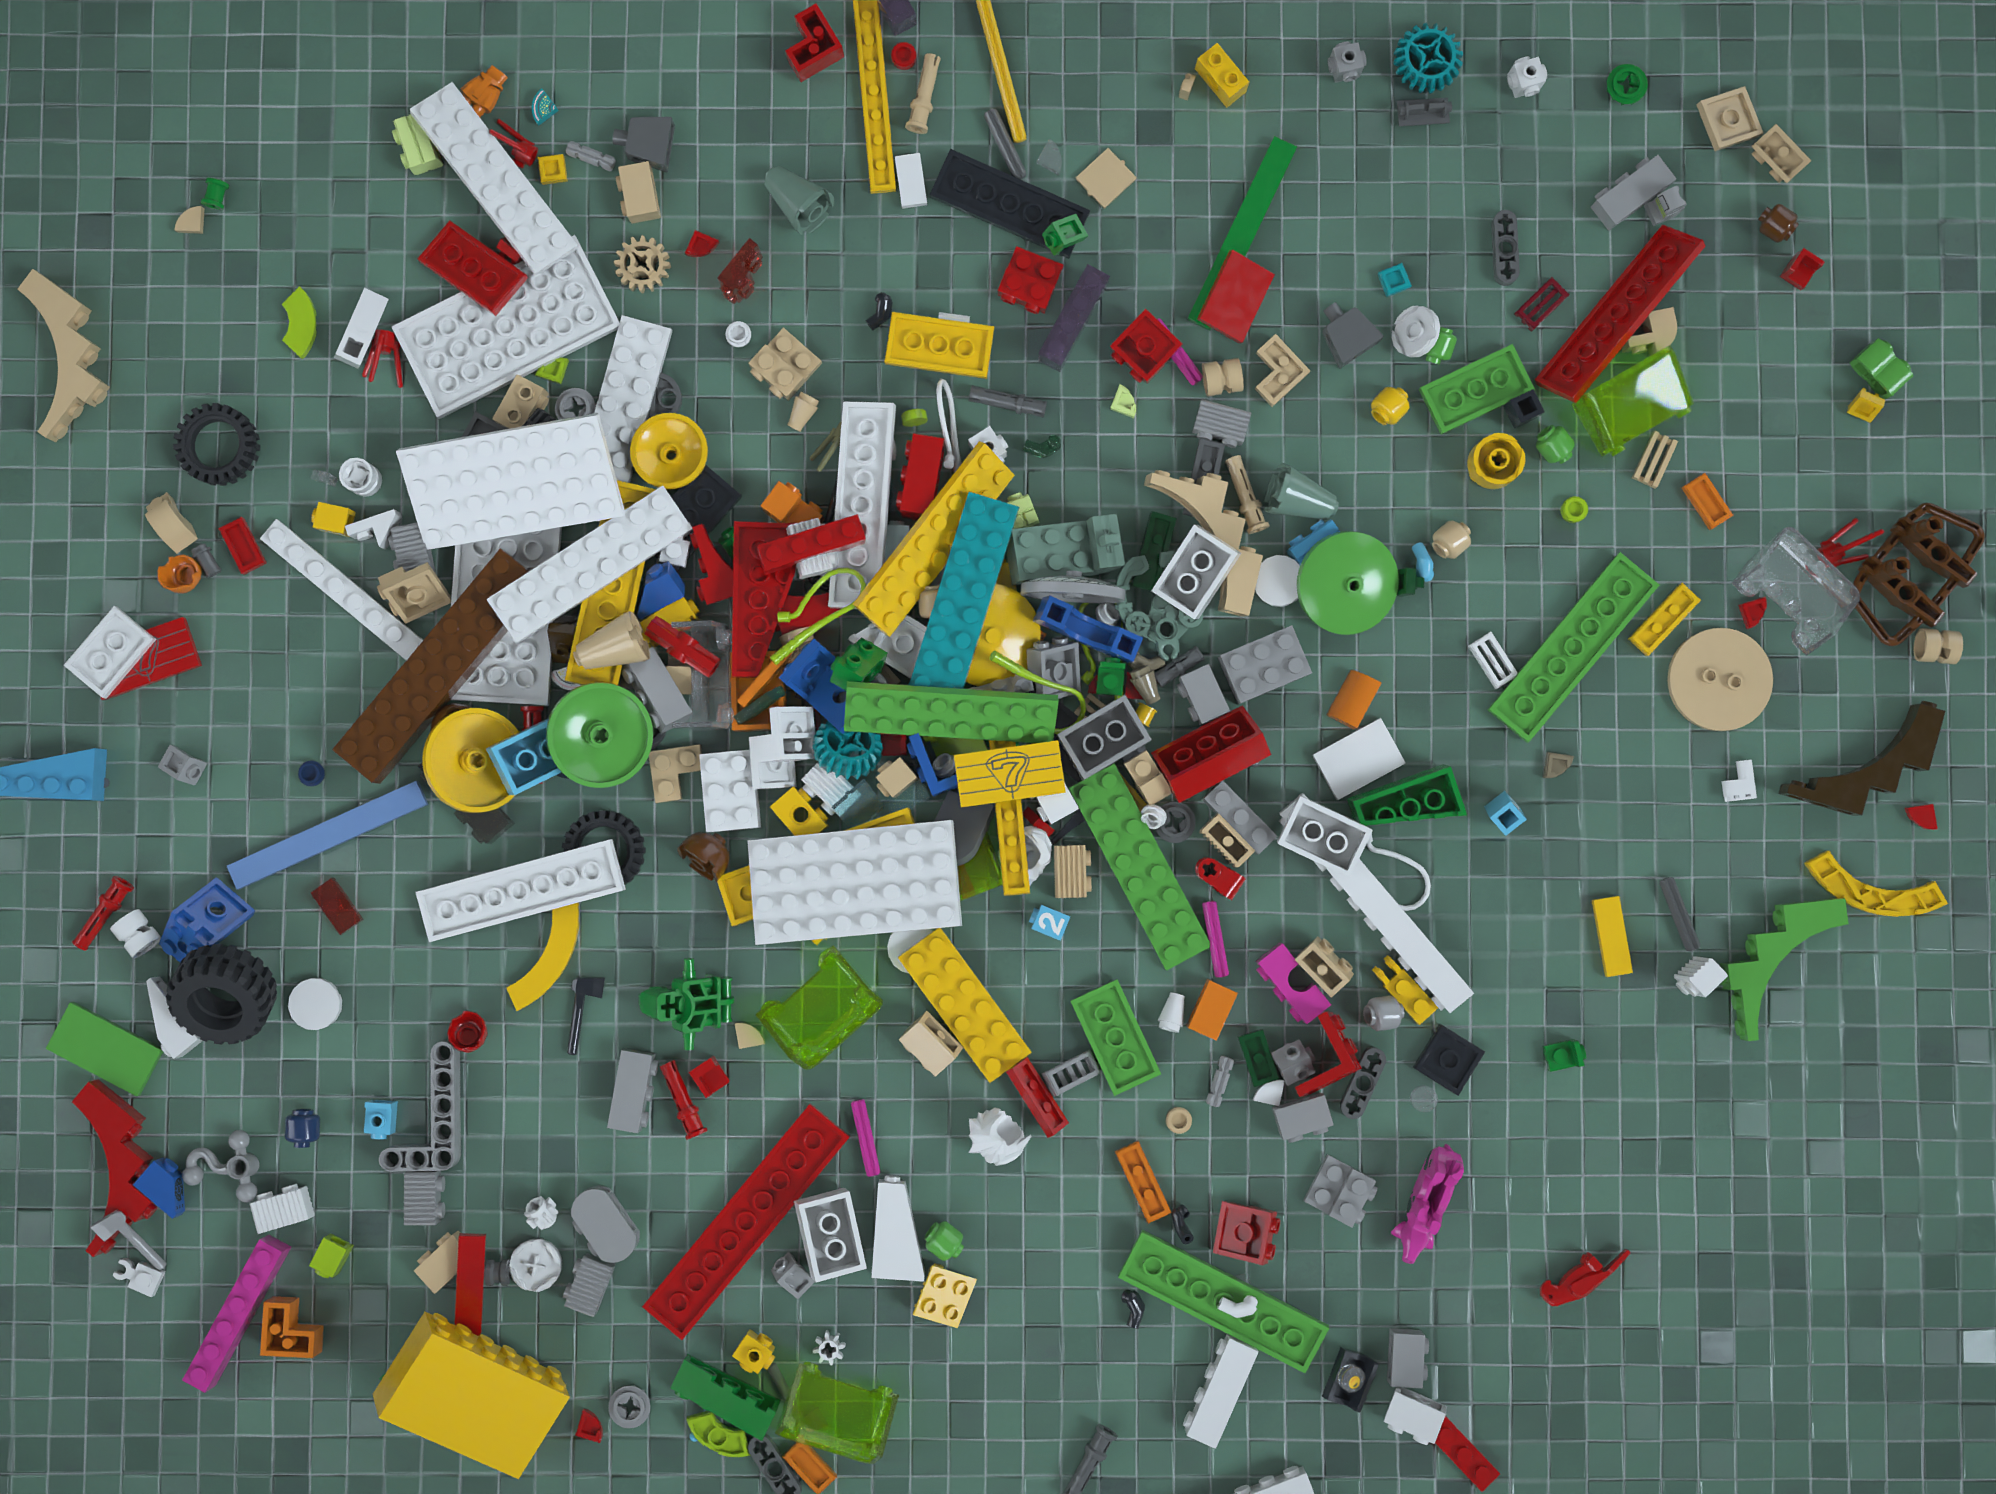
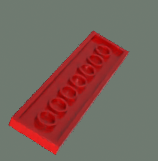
(1619, 313)

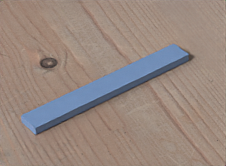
(327, 835)

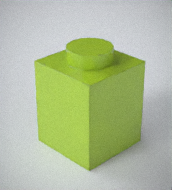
(331, 1256)

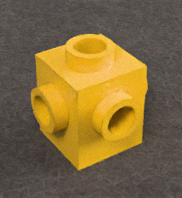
(755, 1343)

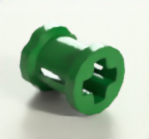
(214, 193)

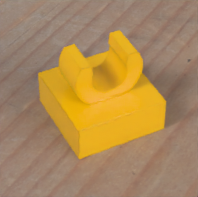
(1866, 405)

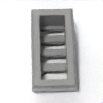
(1051, 1083)

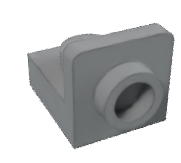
(182, 765)
(792, 1275)

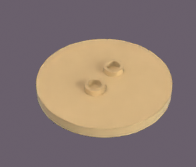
(1720, 679)

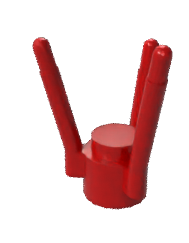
(524, 151)
(383, 343)
(1835, 551)

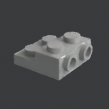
(1056, 663)
(1341, 1191)

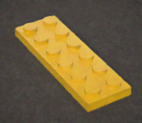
(964, 1004)

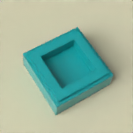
(1394, 280)

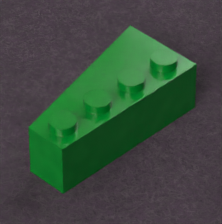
(1413, 798)
(726, 1396)

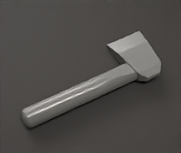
(116, 1221)

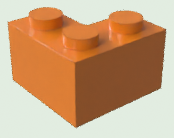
(786, 505)
(283, 1334)

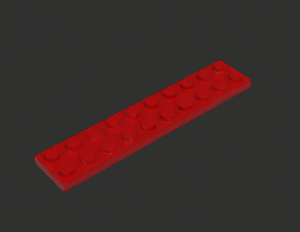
(746, 1221)

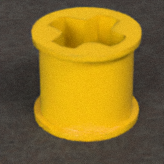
(1145, 714)

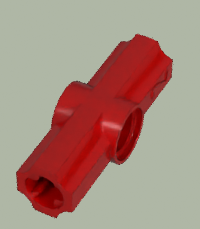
(682, 646)

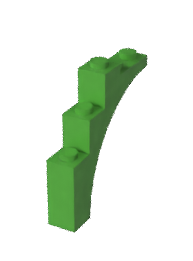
(1767, 949)

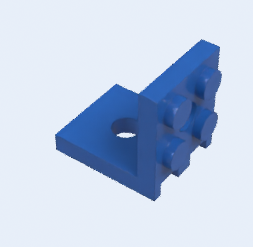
(810, 678)
(926, 771)
(195, 925)

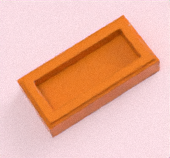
(1707, 501)
(810, 1466)

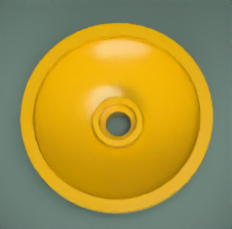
(665, 435)

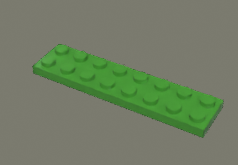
(1573, 647)
(950, 712)
(1140, 867)
(1199, 1286)

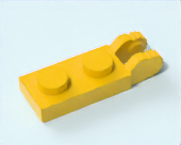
(1406, 992)

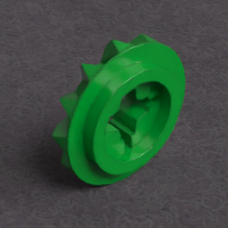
(1636, 78)

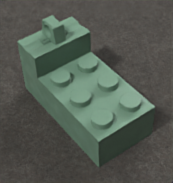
(1074, 546)

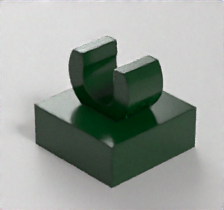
(1408, 582)

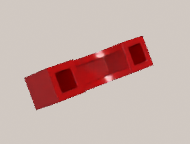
(810, 543)

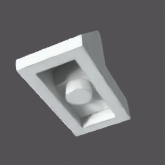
(378, 524)

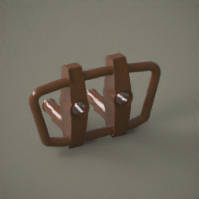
(1919, 541)

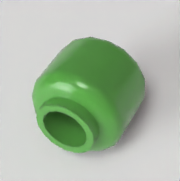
(1443, 347)
(1555, 444)
(944, 1240)

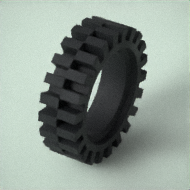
(192, 427)
(619, 822)

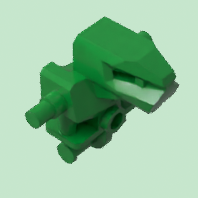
(690, 1002)

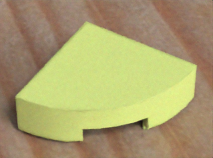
(1124, 402)

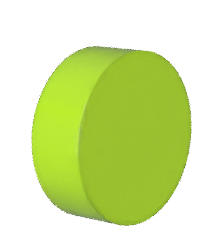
(914, 417)
(1574, 509)

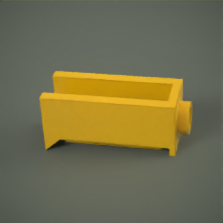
(677, 611)

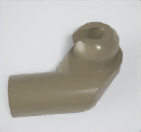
(1154, 663)

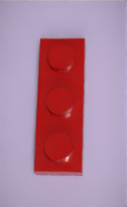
(1037, 1097)
(1465, 1455)

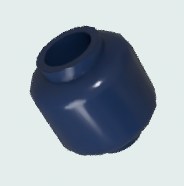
(302, 1127)

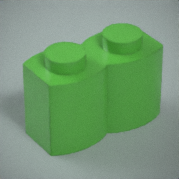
(1882, 368)

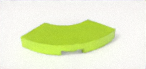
(302, 322)
(717, 1436)

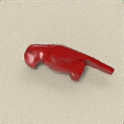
(1580, 1279)

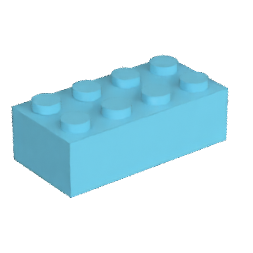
(523, 759)

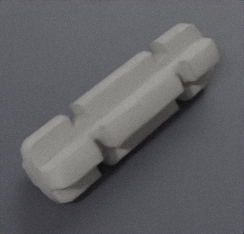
(590, 156)
(1220, 1081)

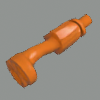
(484, 90)

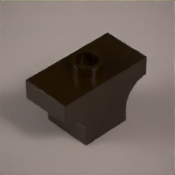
(561, 637)

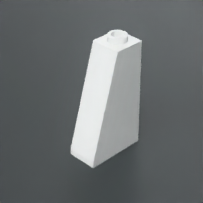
(896, 1240)

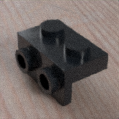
(1336, 1394)

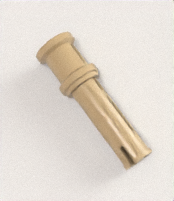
(921, 105)
(1250, 506)

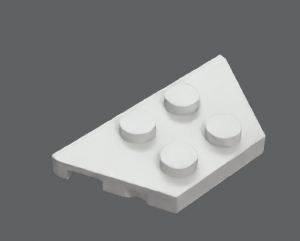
(901, 646)

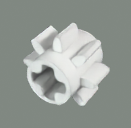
(541, 1213)
(834, 1342)

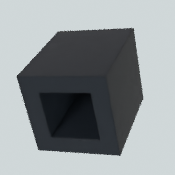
(1523, 408)

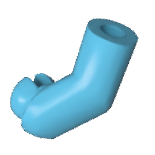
(1424, 563)

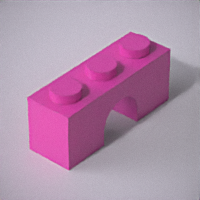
(1276, 967)

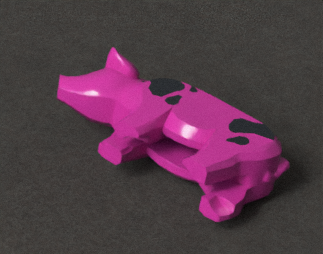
(1429, 1201)

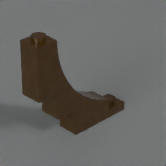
(1910, 748)

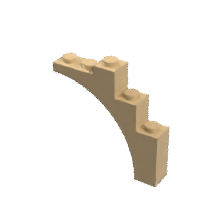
(73, 350)
(1205, 503)

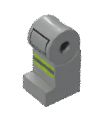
(1665, 206)

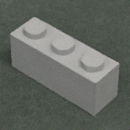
(1632, 191)
(657, 692)
(1231, 807)
(632, 1090)

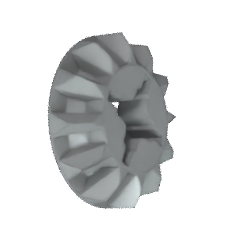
(565, 403)
(619, 1412)

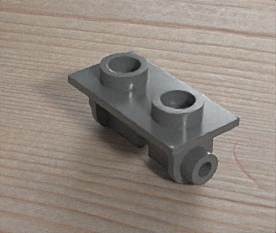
(1424, 111)

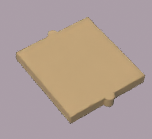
(1106, 178)

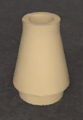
(802, 411)

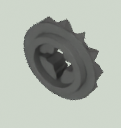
(1186, 827)

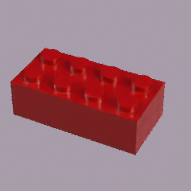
(1211, 753)

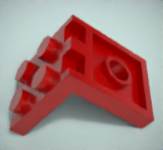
(1345, 1050)

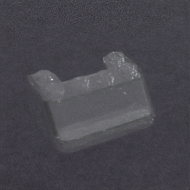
(1802, 585)

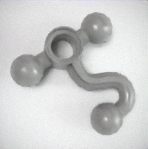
(238, 1141)

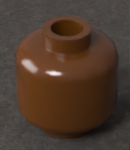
(1778, 223)

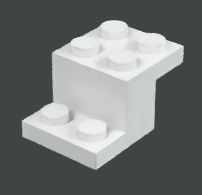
(775, 754)

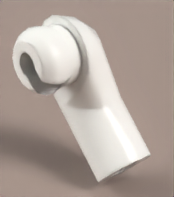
(1238, 1310)

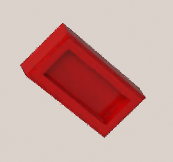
(242, 545)

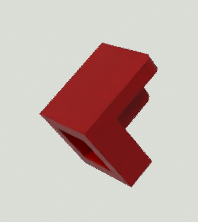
(1801, 268)
(894, 744)
(709, 1076)

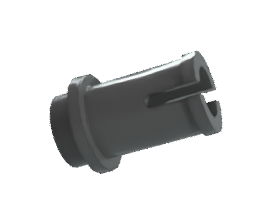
(206, 560)

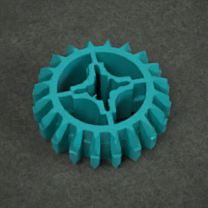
(1447, 69)
(848, 752)

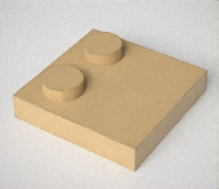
(1729, 118)

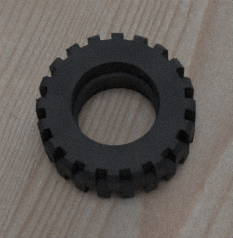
(210, 1015)

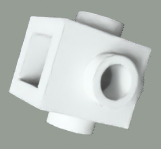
(1526, 84)
(995, 443)

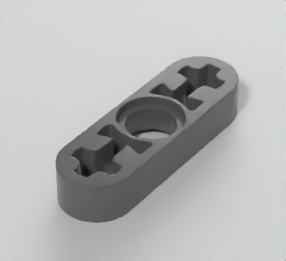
(1512, 266)
(1377, 1068)
(758, 1455)

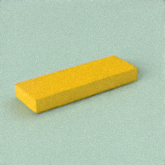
(1664, 619)
(1612, 936)

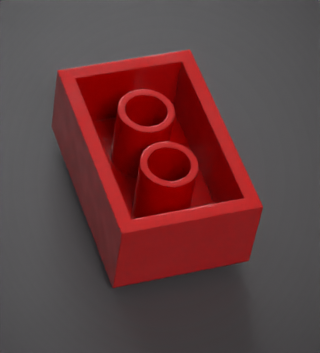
(920, 475)

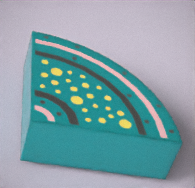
(542, 107)

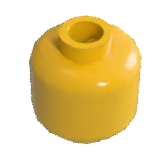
(1390, 405)

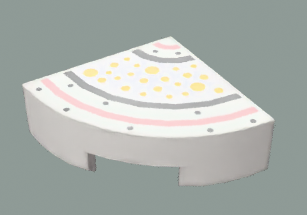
(559, 678)

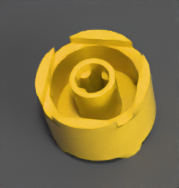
(1508, 454)

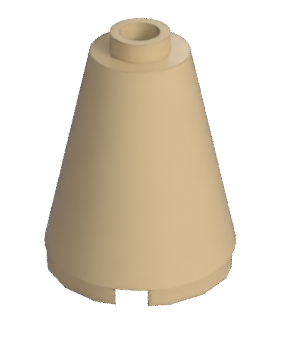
(614, 644)

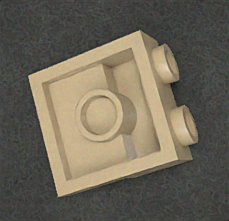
(784, 364)
(413, 592)

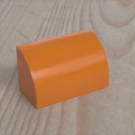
(1353, 699)
(1211, 1009)

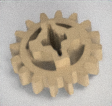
(649, 257)

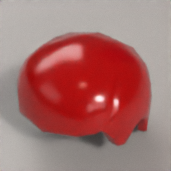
(467, 1032)

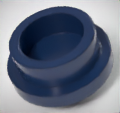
(311, 773)

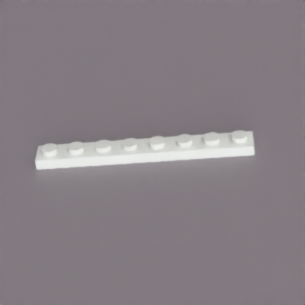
(341, 589)

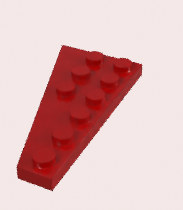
(755, 596)

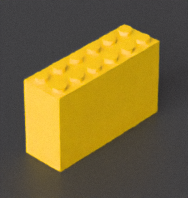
(471, 1395)

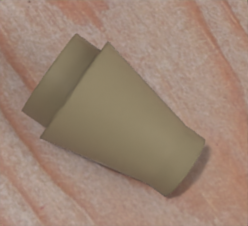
(1145, 683)

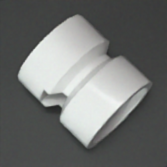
(360, 477)
(135, 933)

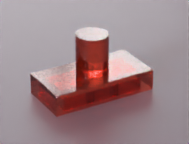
(337, 906)

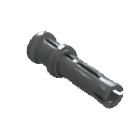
(1094, 1454)

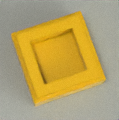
(552, 169)

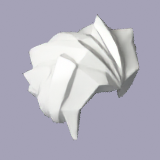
(1037, 851)
(996, 1137)

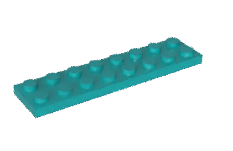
(964, 593)

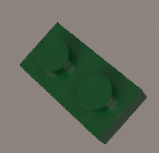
(1258, 1057)

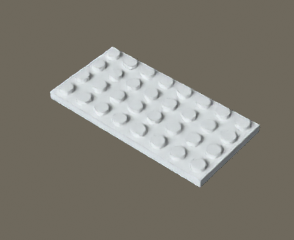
(469, 353)
(511, 481)
(511, 670)
(854, 882)

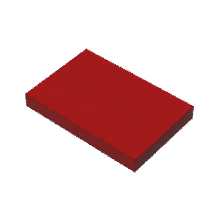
(1235, 296)

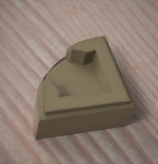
(1556, 764)

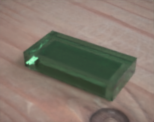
(760, 705)

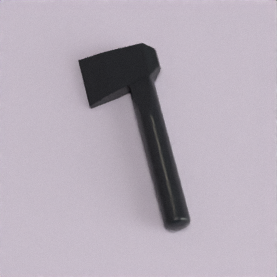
(582, 987)

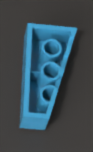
(64, 776)

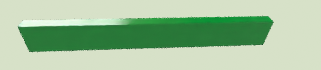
(1249, 215)

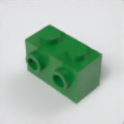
(858, 664)

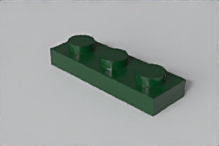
(1155, 540)

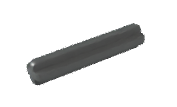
(1004, 143)
(1679, 914)

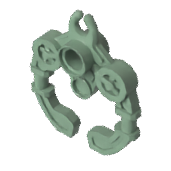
(1159, 612)

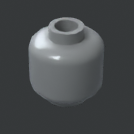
(1383, 1013)

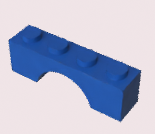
(1095, 634)

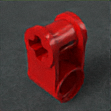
(1222, 879)

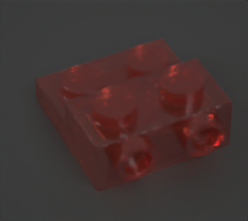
(736, 277)

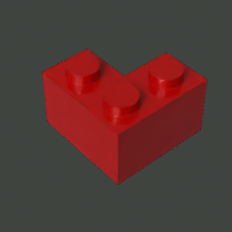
(819, 45)

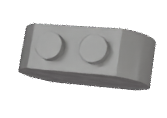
(604, 1224)

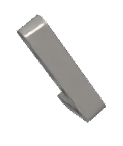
(452, 1118)

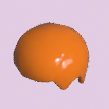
(180, 574)

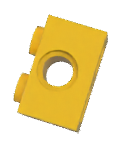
(1222, 75)
(789, 803)

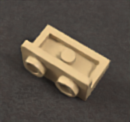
(1780, 153)

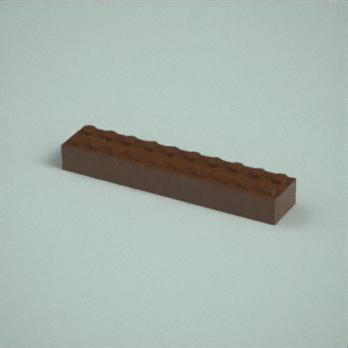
(430, 675)

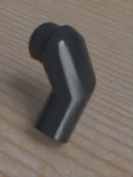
(883, 311)
(1136, 1307)

